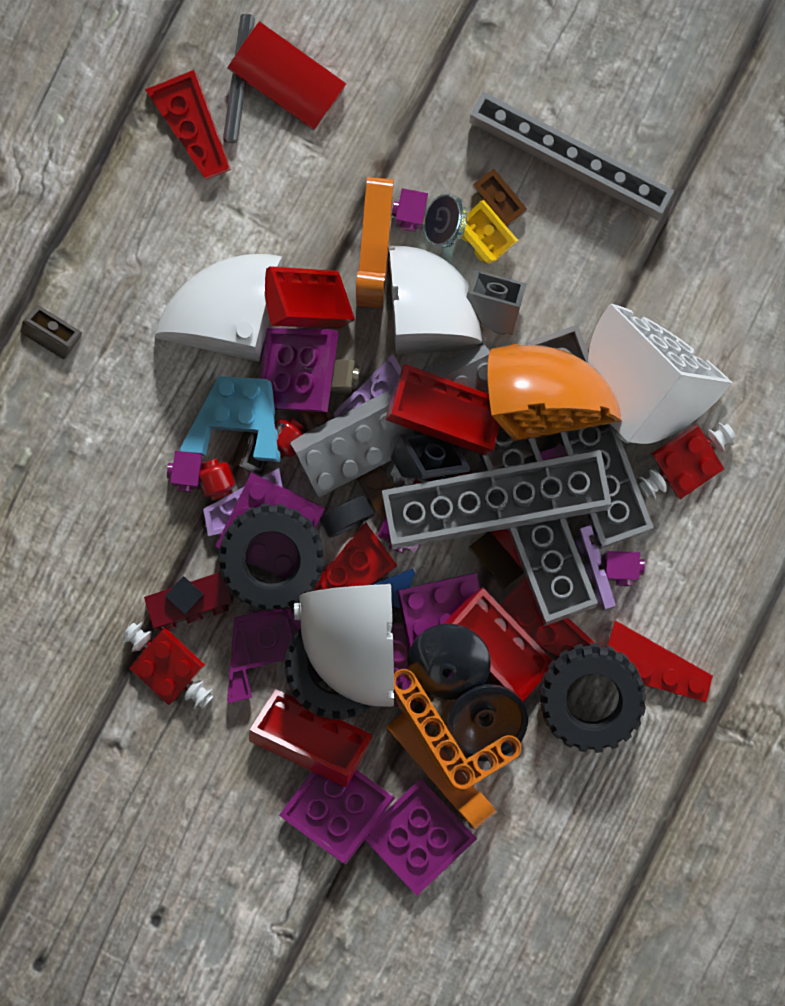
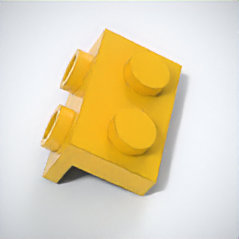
(487, 233)

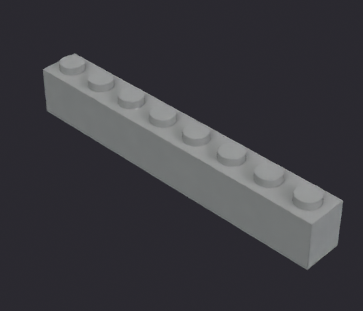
(570, 156)

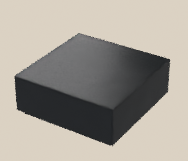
(184, 595)

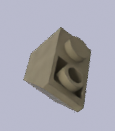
(344, 377)

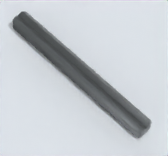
(237, 86)

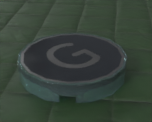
(445, 220)

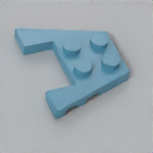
(237, 406)

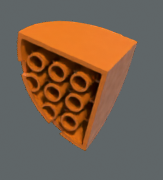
(546, 392)

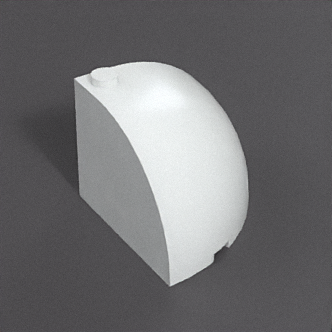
(430, 304)
(222, 308)
(652, 376)
(351, 640)

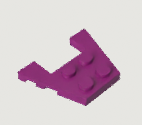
(256, 642)

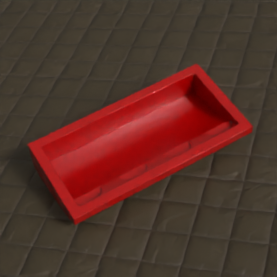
(286, 75)
(306, 298)
(443, 410)
(514, 655)
(308, 740)

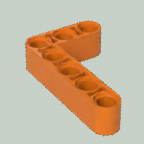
(374, 243)
(445, 739)
(470, 802)

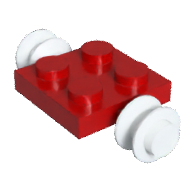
(687, 461)
(167, 666)

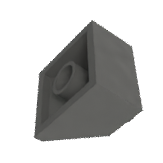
(496, 300)

